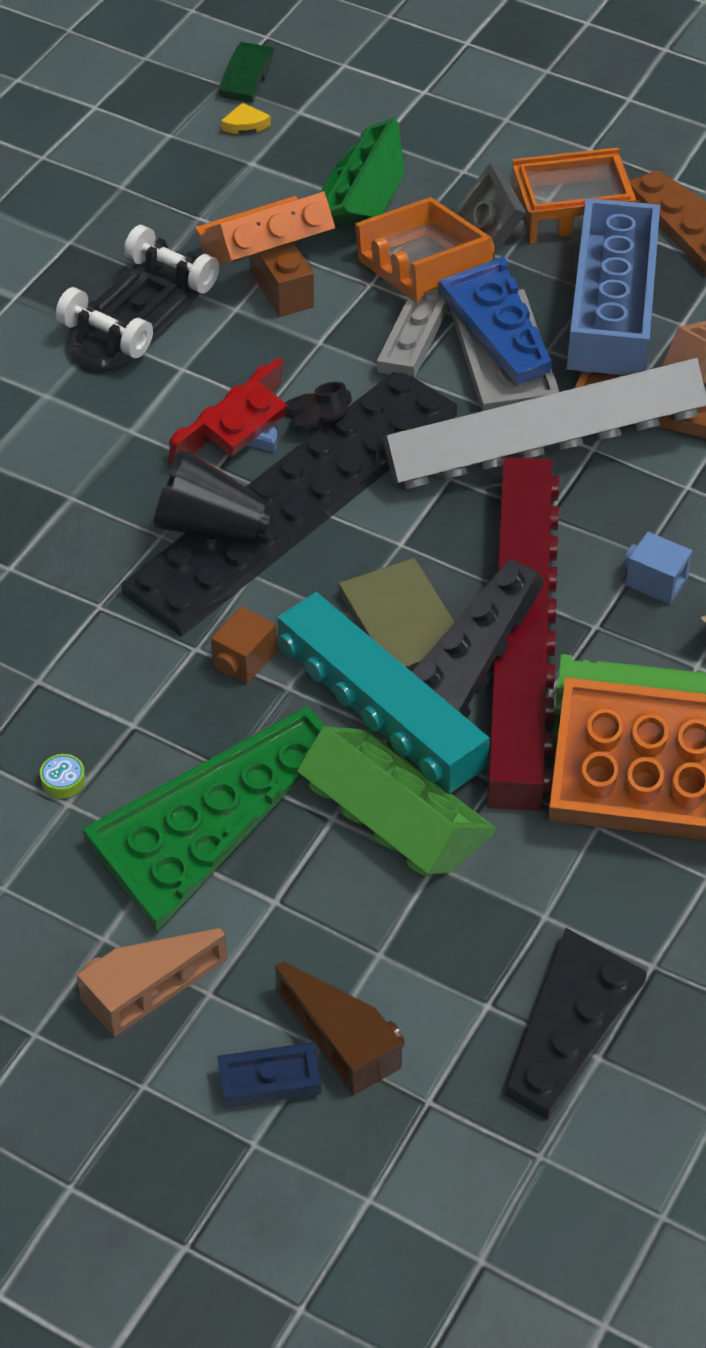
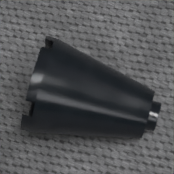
(209, 502)

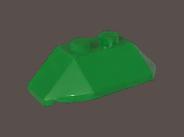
(366, 175)

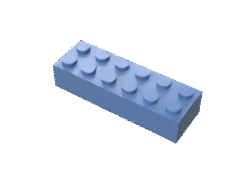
(614, 288)

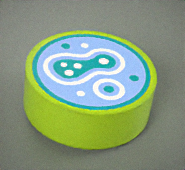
(62, 776)

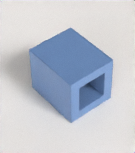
(657, 567)

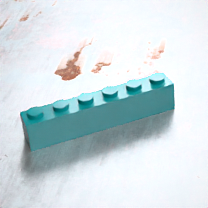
(383, 692)

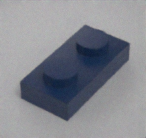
(269, 1075)

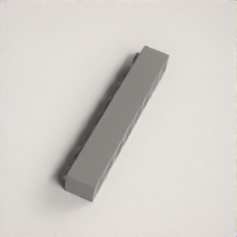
(545, 421)

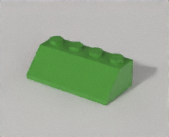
(393, 800)

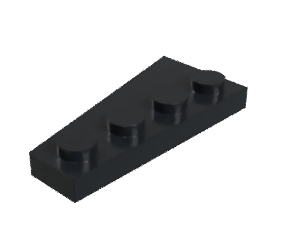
(466, 651)
(573, 1017)

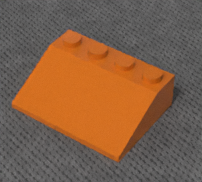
(631, 759)

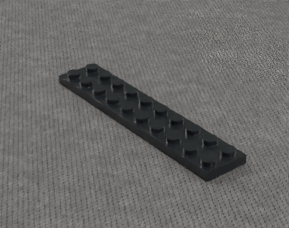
(301, 491)

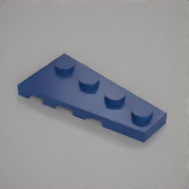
(493, 311)

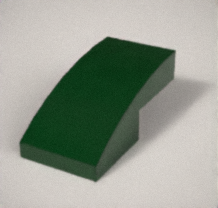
(245, 71)

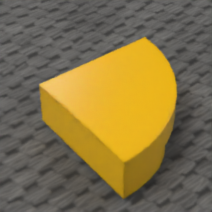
(245, 118)

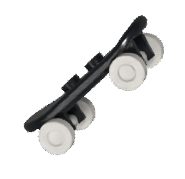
(136, 305)

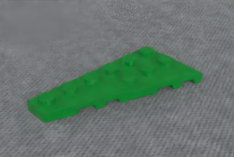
(187, 827)

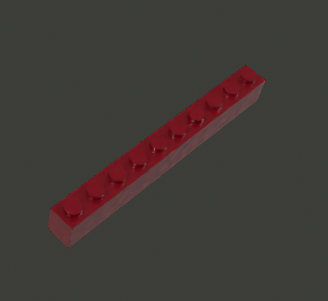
(523, 673)

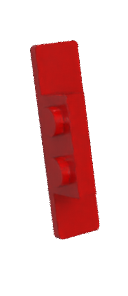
(238, 417)

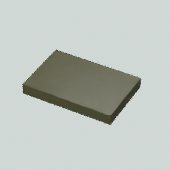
(398, 610)

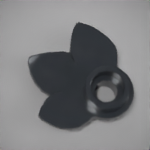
(326, 405)

